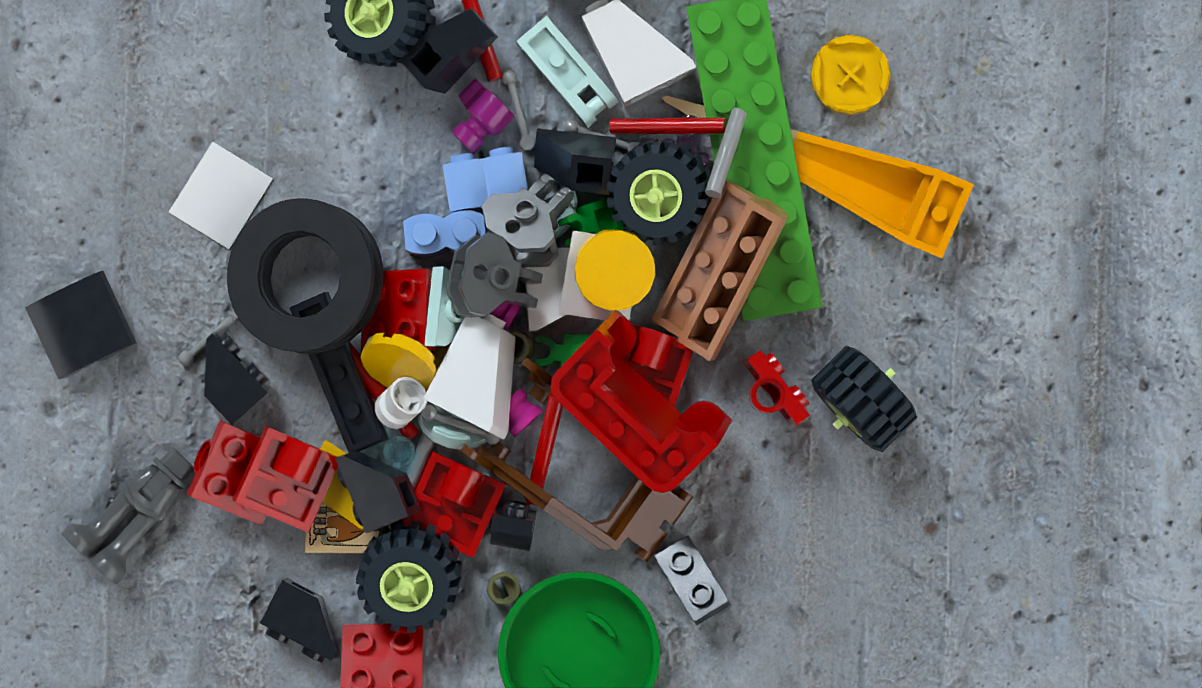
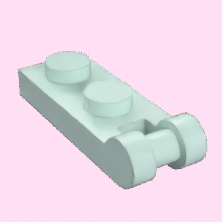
(566, 70)

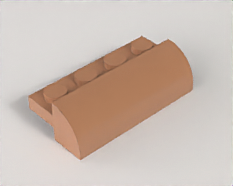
(719, 269)

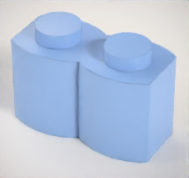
(473, 180)
(432, 235)

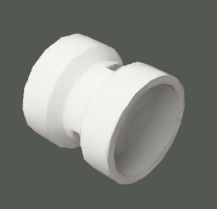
(400, 402)

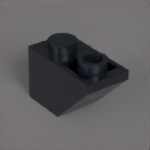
(448, 51)
(576, 159)
(228, 381)
(377, 490)
(303, 618)

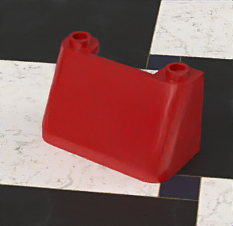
(631, 414)

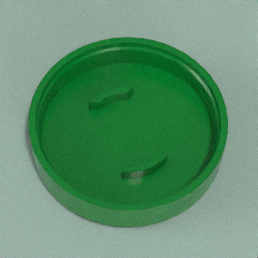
(578, 634)

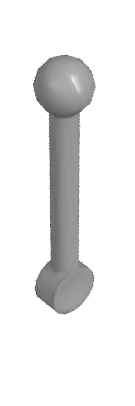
(573, 126)
(527, 141)
(187, 357)
(430, 413)

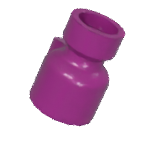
(486, 115)

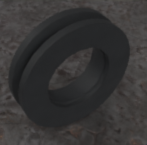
(252, 267)

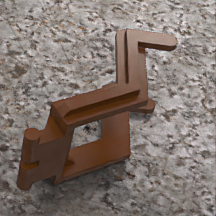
(633, 517)

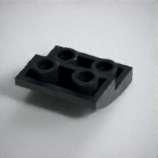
(80, 325)

